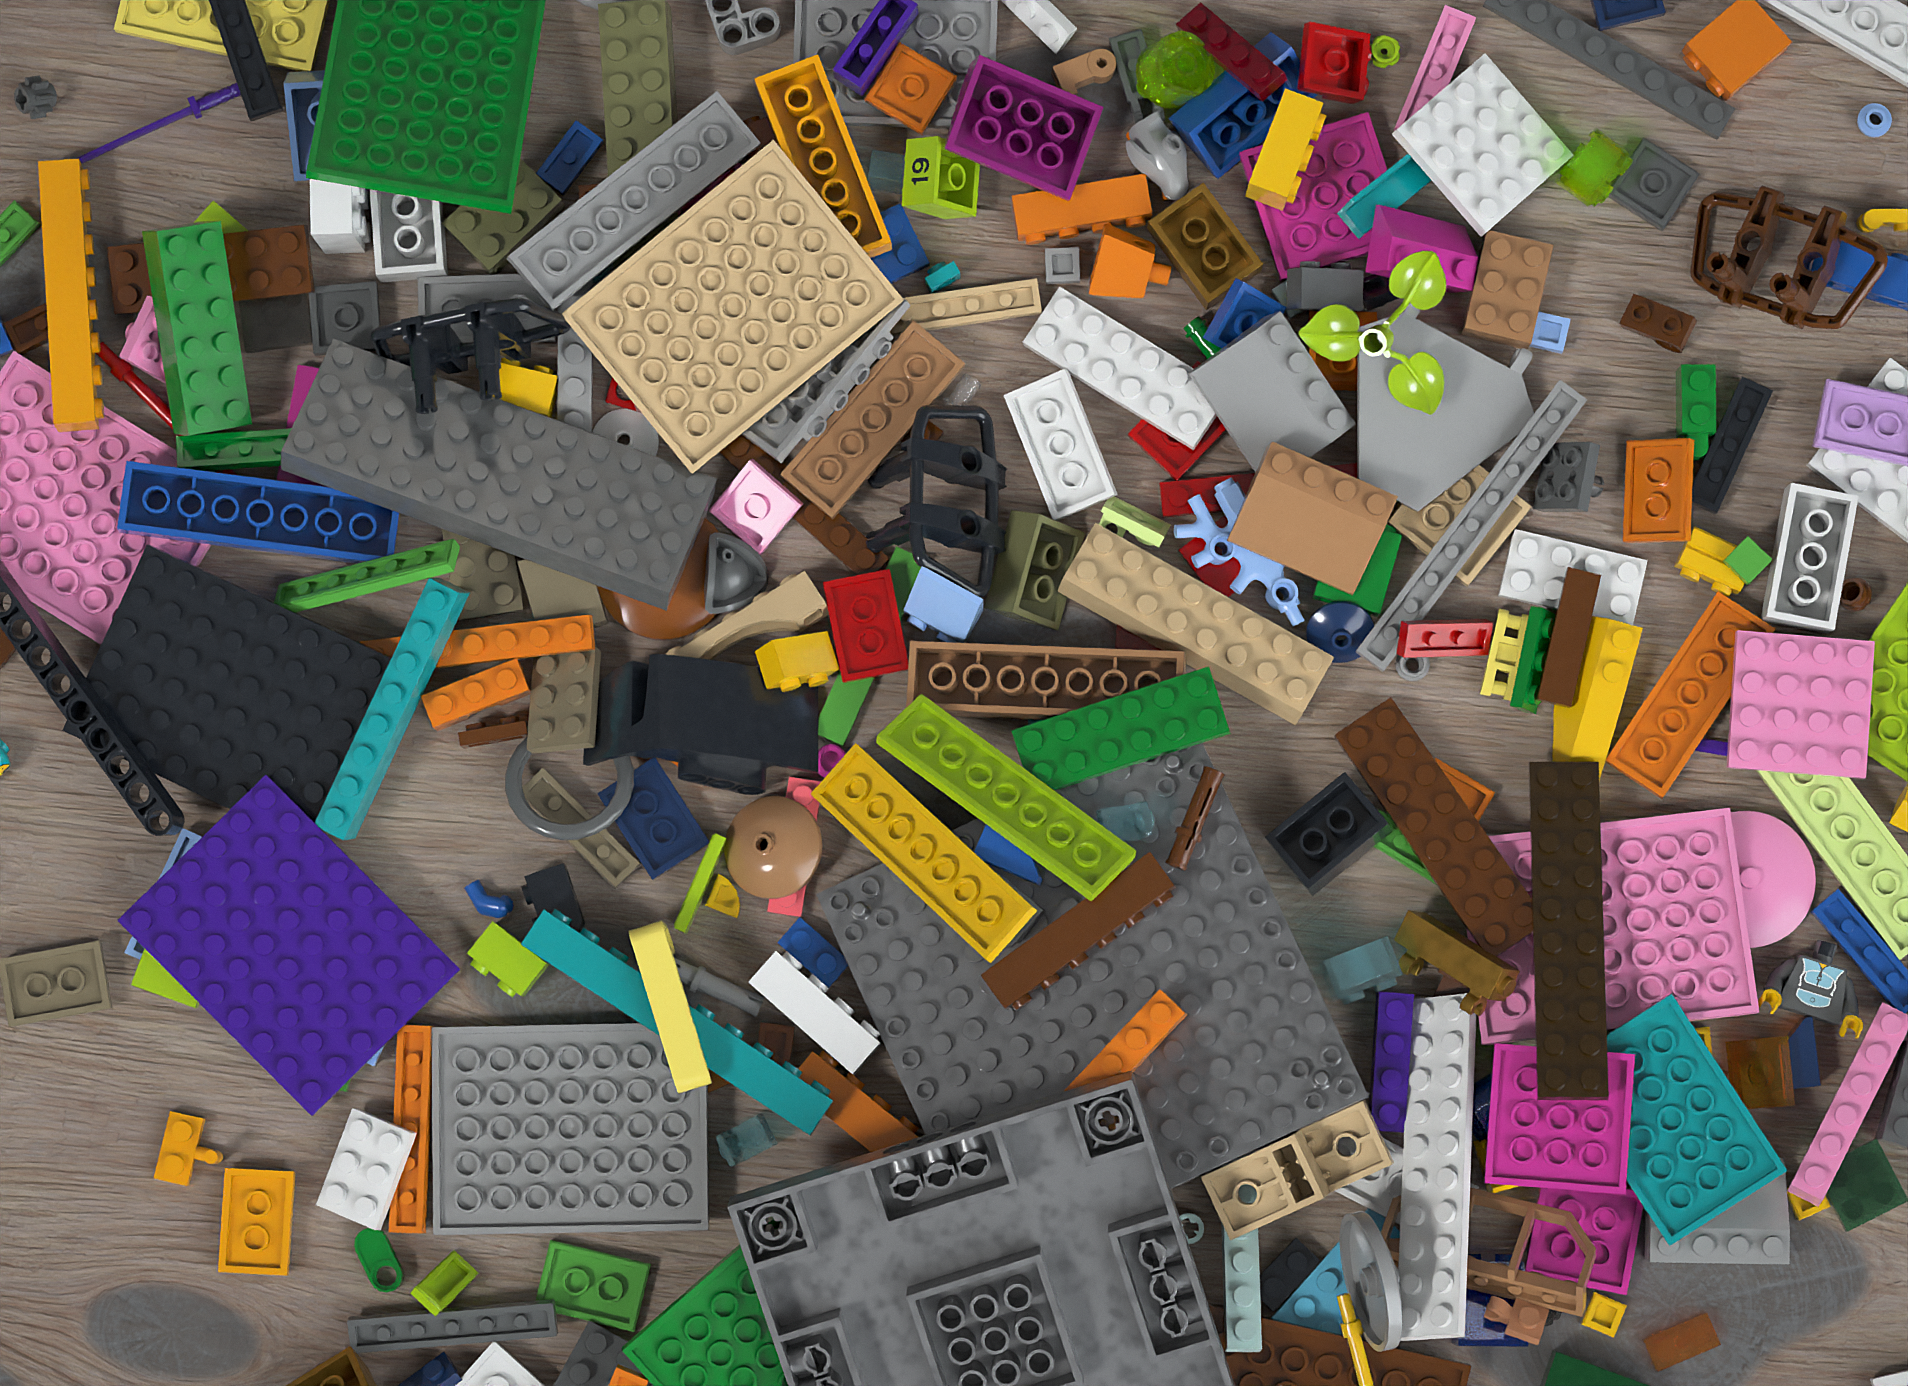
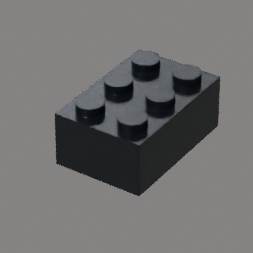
(1328, 833)

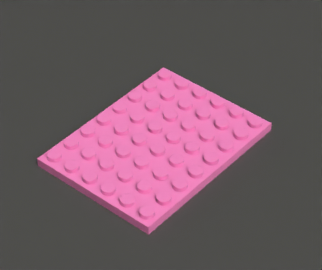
(65, 503)
(1667, 920)

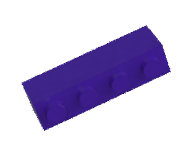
(1391, 1060)

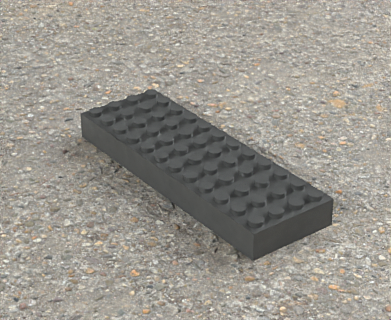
(499, 475)

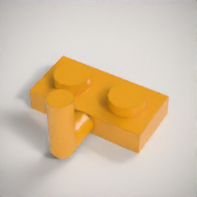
(182, 1148)

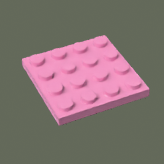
(1800, 704)

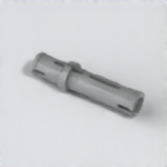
(718, 988)

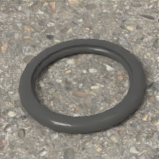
(559, 831)

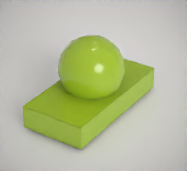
(444, 1283)

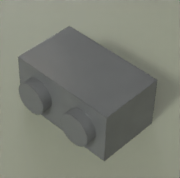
(1316, 287)

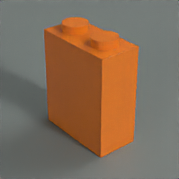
(1735, 47)

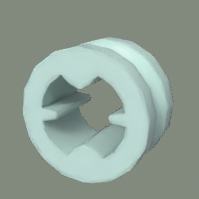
(1193, 1219)

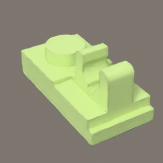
(1139, 523)

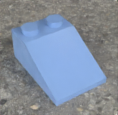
(942, 607)

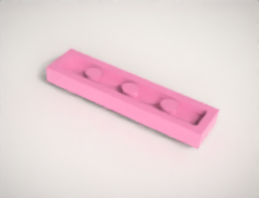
(1438, 60)

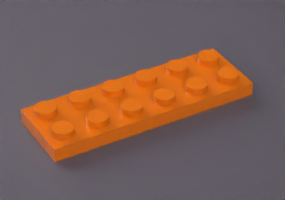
(1684, 699)

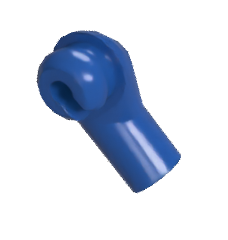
(486, 904)

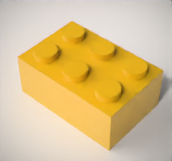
(1286, 150)

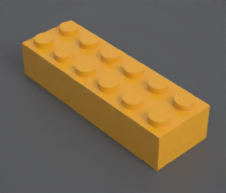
(820, 147)

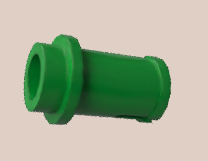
(1196, 330)

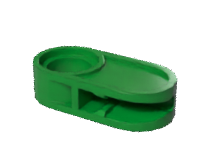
(375, 1252)

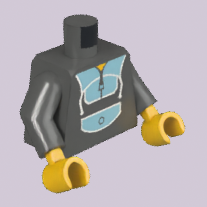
(1815, 989)

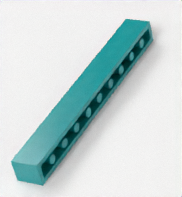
(722, 1047)

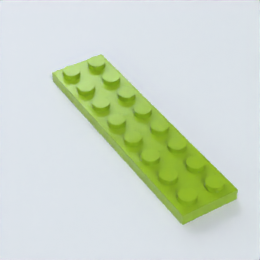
(1006, 797)

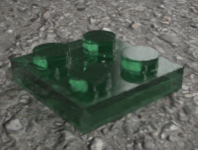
(1864, 1186)

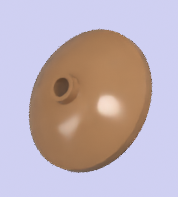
(791, 851)

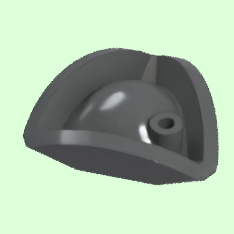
(732, 574)

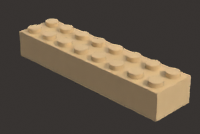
(1193, 618)

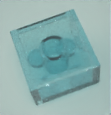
(1361, 969)

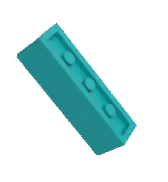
(1389, 190)

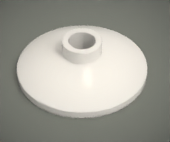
(630, 423)

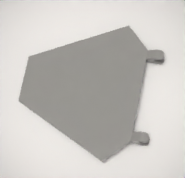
(1426, 453)

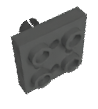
(1568, 478)

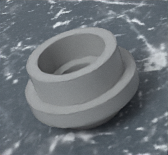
(1406, 674)

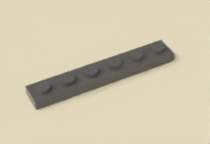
(453, 1326)

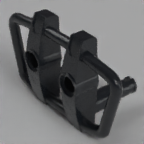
(494, 334)
(940, 523)

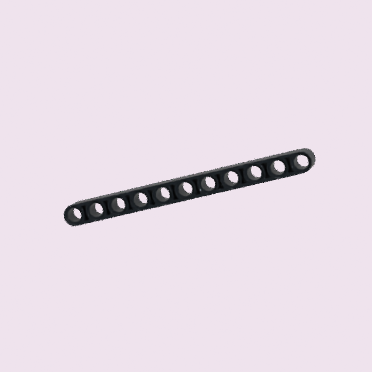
(99, 717)

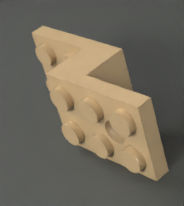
(1297, 1170)

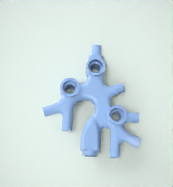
(1253, 566)

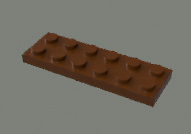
(258, 261)

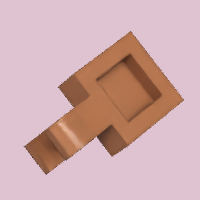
(1522, 1320)

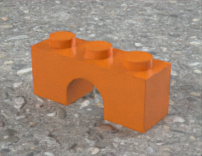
(477, 692)

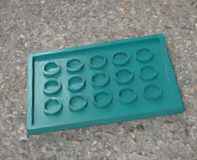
(1689, 1130)

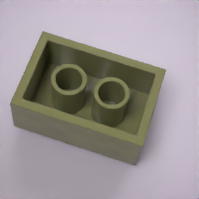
(495, 235)

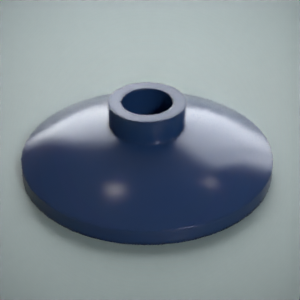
(1335, 620)

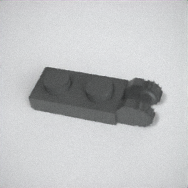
(1126, 51)

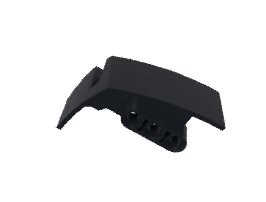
(707, 719)

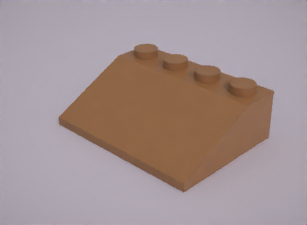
(1312, 518)

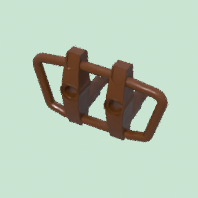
(1797, 293)

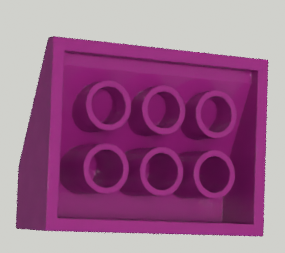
(1022, 127)

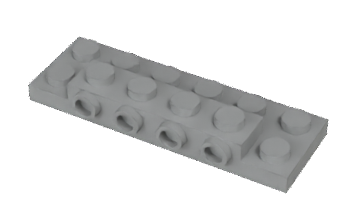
(808, 406)

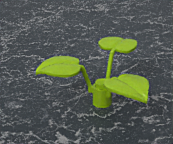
(1335, 333)

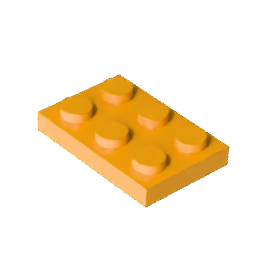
(256, 1221)

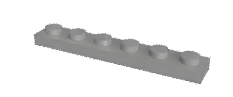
(575, 373)

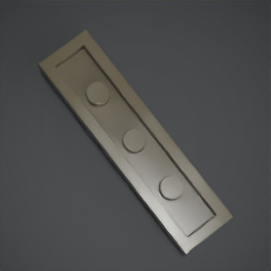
(599, 850)

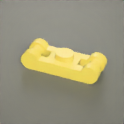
(1504, 654)

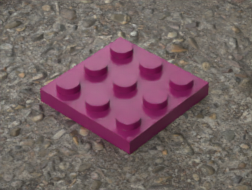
(1609, 1223)

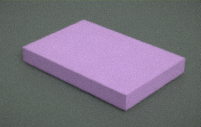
(1863, 422)

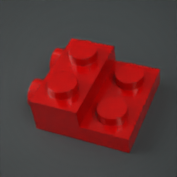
(1334, 62)

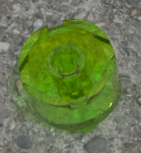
(1174, 70)
(1593, 168)

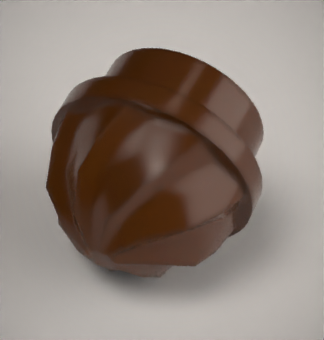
(1855, 594)

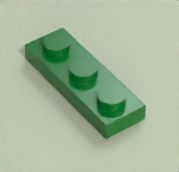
(1532, 660)

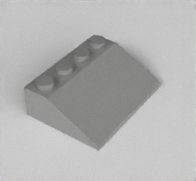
(1271, 392)
(1746, 1233)

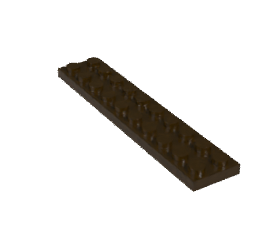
(1568, 931)

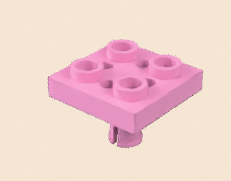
(143, 344)

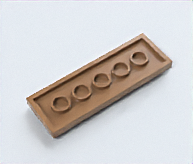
(873, 420)

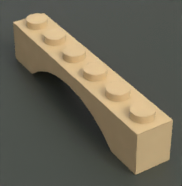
(787, 608)

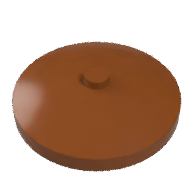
(687, 607)

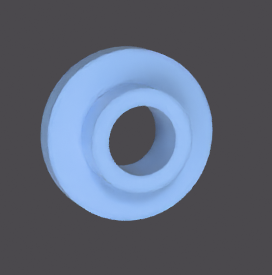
(1867, 127)

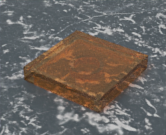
(1761, 1071)

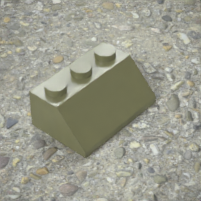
(1032, 569)

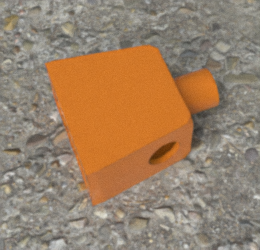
(1125, 265)

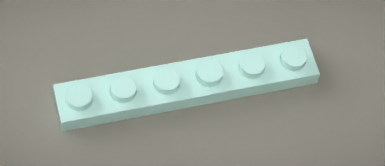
(1242, 1285)

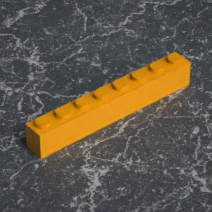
(69, 295)

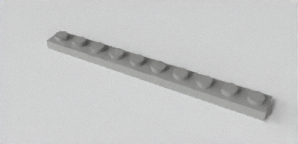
(1473, 522)

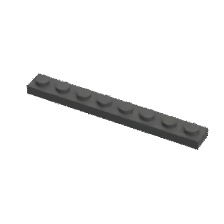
(1616, 62)

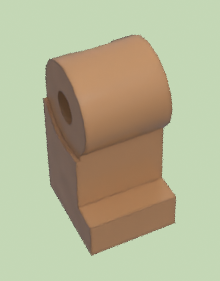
(1083, 70)

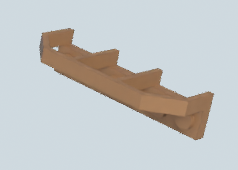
(1508, 1280)

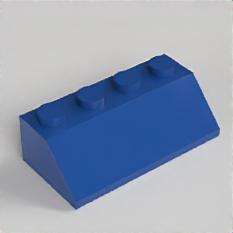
(1230, 116)

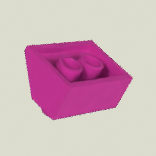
(1403, 233)

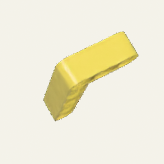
(670, 1006)

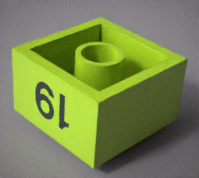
(939, 180)

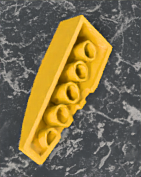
(1588, 726)

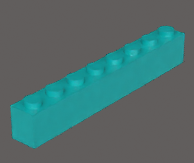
(391, 708)

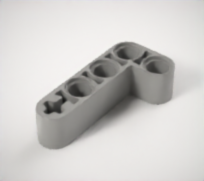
(745, 24)

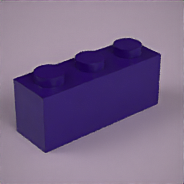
(874, 43)

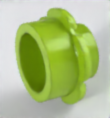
(1392, 47)

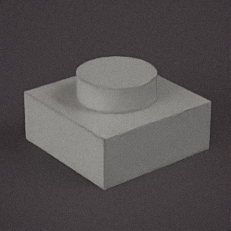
(1062, 265)

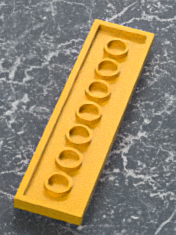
(923, 853)

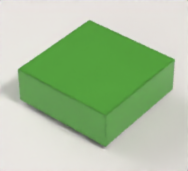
(1747, 560)

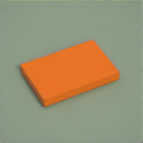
(1658, 490)

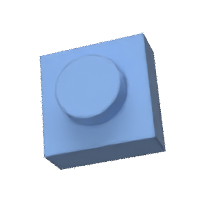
(1550, 332)

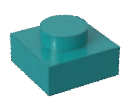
(941, 276)

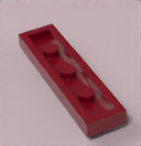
(1233, 52)

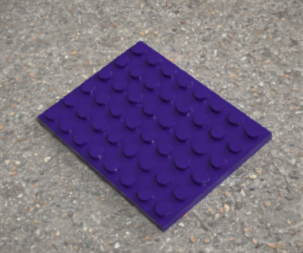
(289, 945)

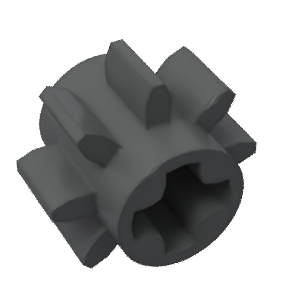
(35, 97)

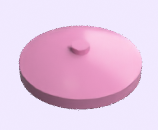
(1774, 876)

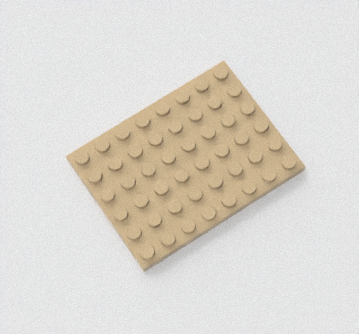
(732, 306)

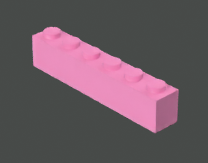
(1850, 1105)

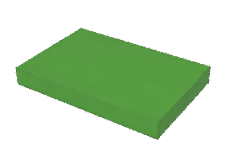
(594, 1285)

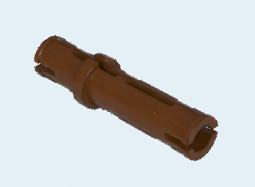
(1194, 818)

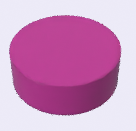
(828, 758)

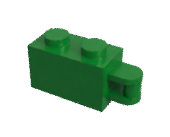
(1696, 405)

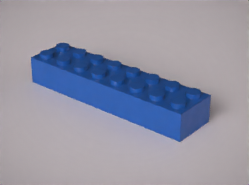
(253, 514)

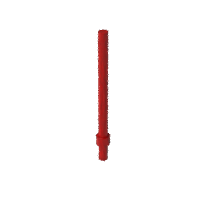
(124, 372)

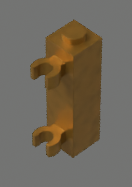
(1456, 956)

